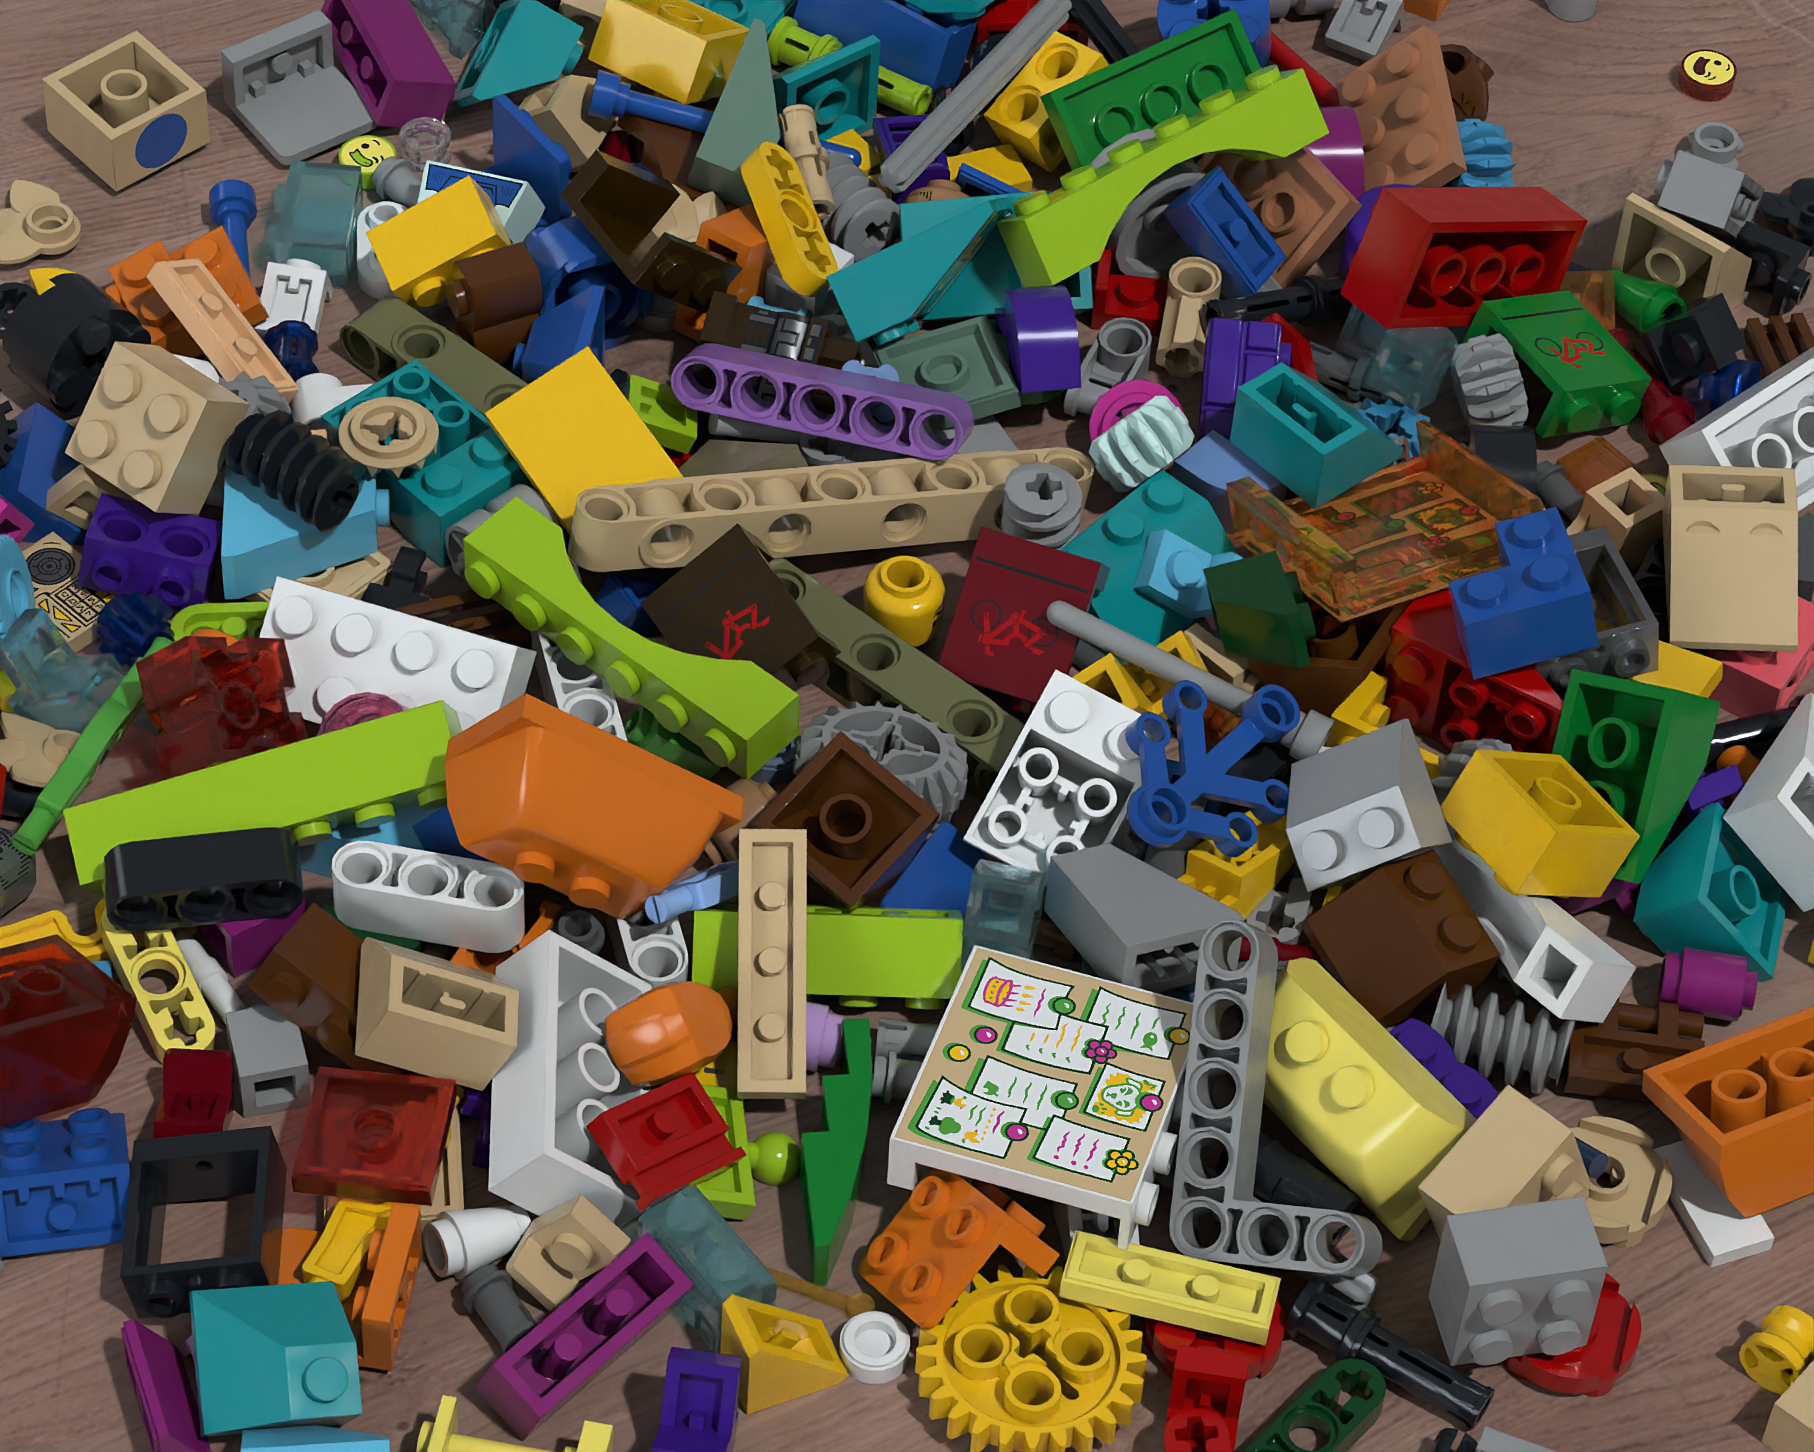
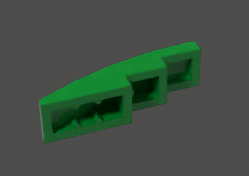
(835, 1158)

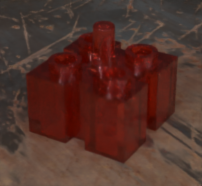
(218, 701)

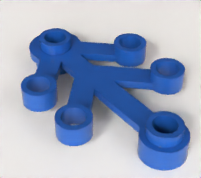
(1163, 810)

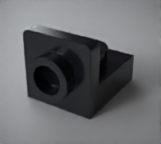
(1775, 266)

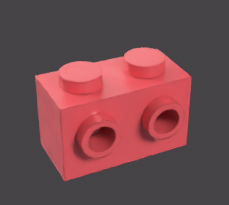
(1765, 680)

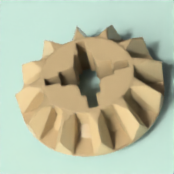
(377, 419)

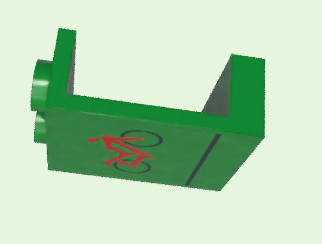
(1573, 355)

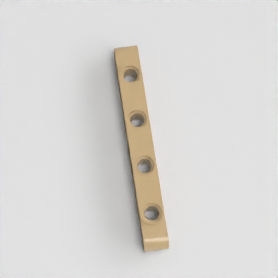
(804, 508)

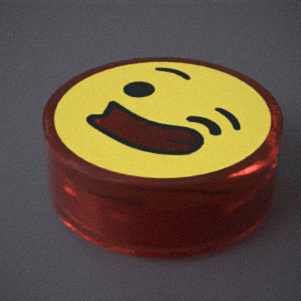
(1707, 75)

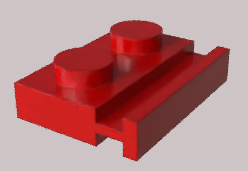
(665, 1140)

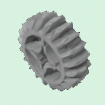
(902, 744)

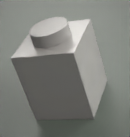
(267, 1060)

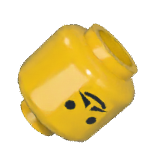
(905, 598)

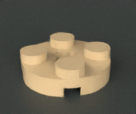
(1640, 1179)

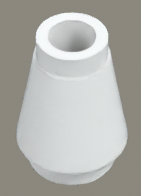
(473, 1238)

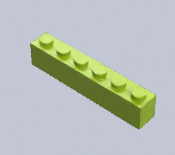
(297, 787)

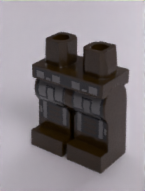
(774, 334)

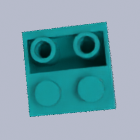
(1307, 435)

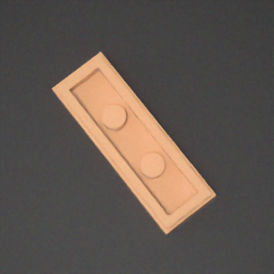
(217, 323)

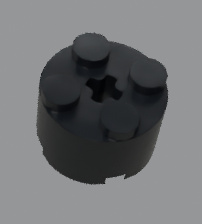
(64, 338)

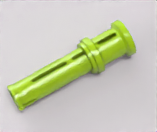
(787, 47)

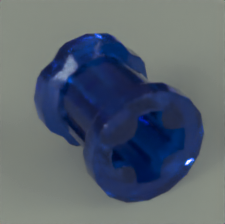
(280, 344)

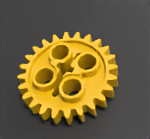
(1032, 1356)

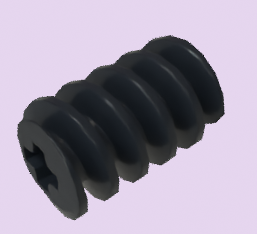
(296, 468)

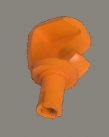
(671, 1031)

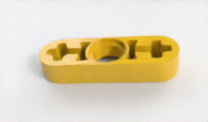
(788, 219)

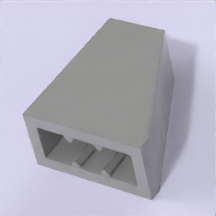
(1132, 917)

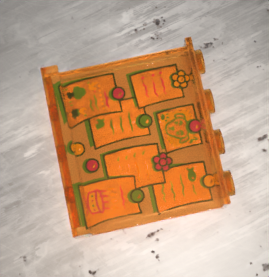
(1389, 534)

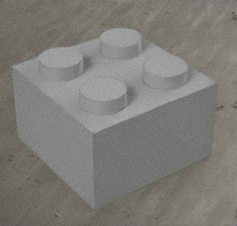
(1517, 1281)

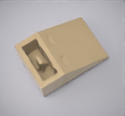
(1731, 558)

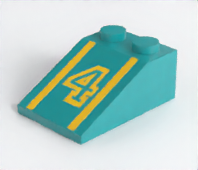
(908, 279)

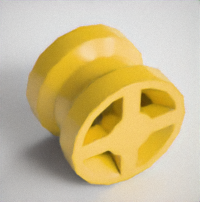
(1781, 1349)

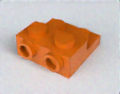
(142, 299)

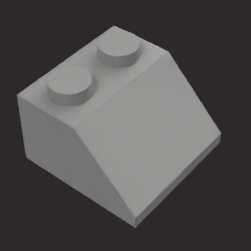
(1362, 807)

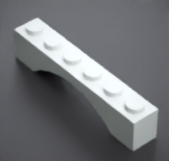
(1540, 942)

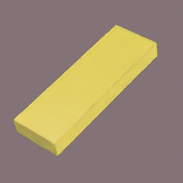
(1170, 1287)

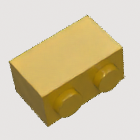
(427, 239)

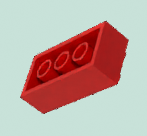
(1447, 249)

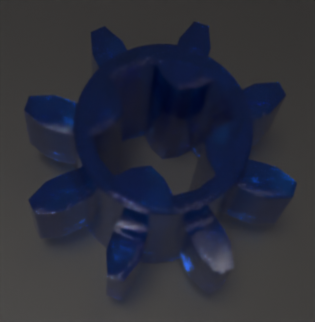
(1728, 382)
(132, 624)

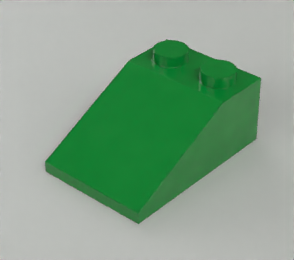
(1638, 751)

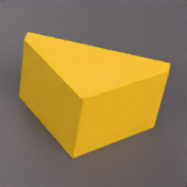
(781, 1353)

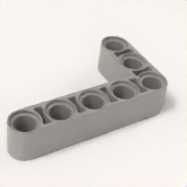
(1239, 1126)

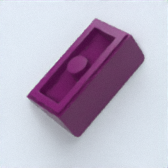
(162, 1391)

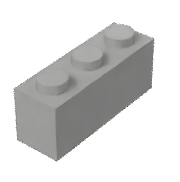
(1707, 194)

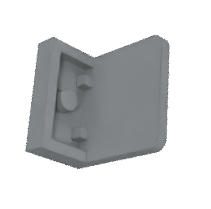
(291, 90)

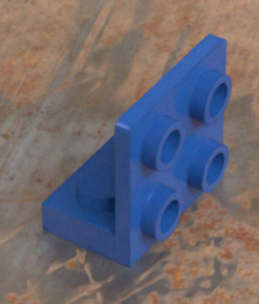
(531, 156)
(63, 1182)

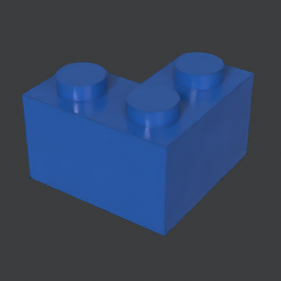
(1530, 605)

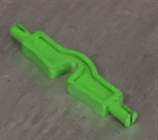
(83, 760)

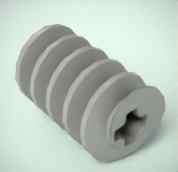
(863, 214)
(1042, 505)
(1503, 1038)

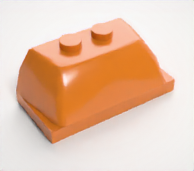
(579, 806)
(1747, 1111)

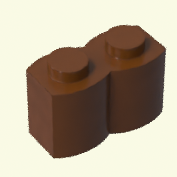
(495, 300)

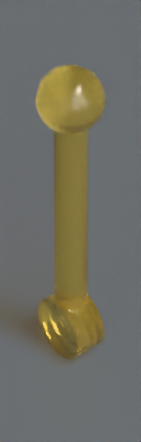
(854, 1305)

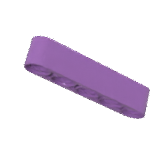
(796, 412)

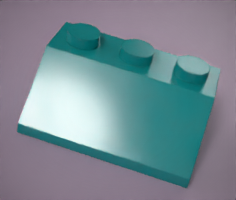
(1120, 542)

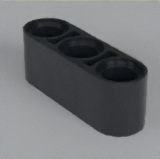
(203, 879)

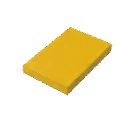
(577, 434)

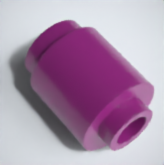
(1708, 983)

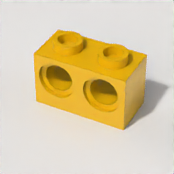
(1018, 111)

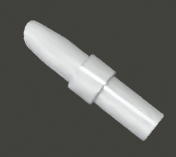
(209, 976)

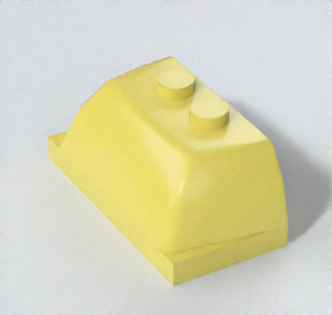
(1357, 1096)

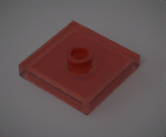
(374, 1136)

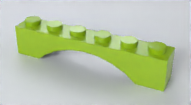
(1070, 227)
(721, 705)

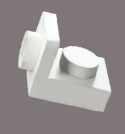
(294, 293)

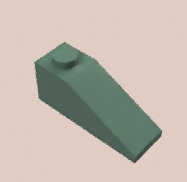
(739, 123)

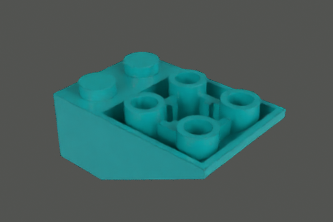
(991, 270)
(461, 477)

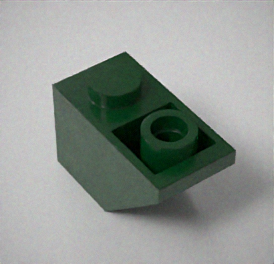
(1260, 610)

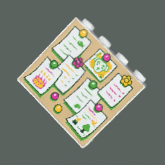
(1049, 1088)

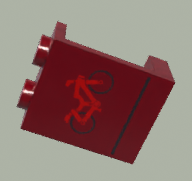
(1001, 619)

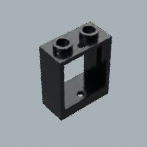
(172, 1172)

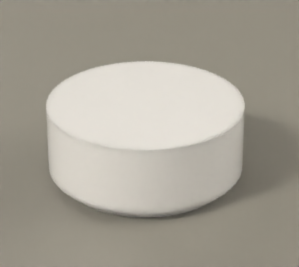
(874, 1347)

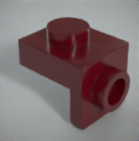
(195, 1093)

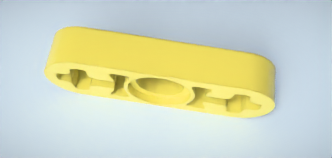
(156, 1009)

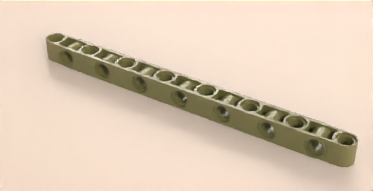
(872, 658)

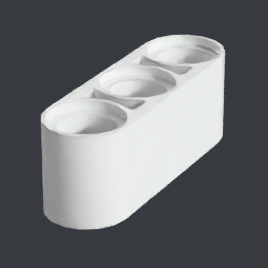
(428, 896)

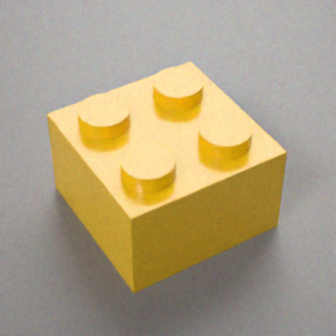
(668, 47)
(1537, 824)

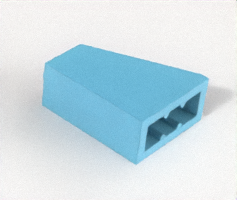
(270, 541)

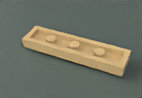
(772, 964)

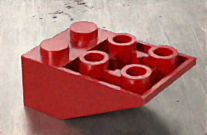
(1442, 700)

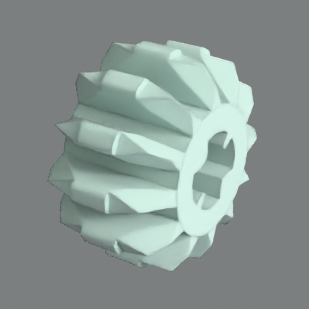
(1141, 443)

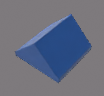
(35, 467)

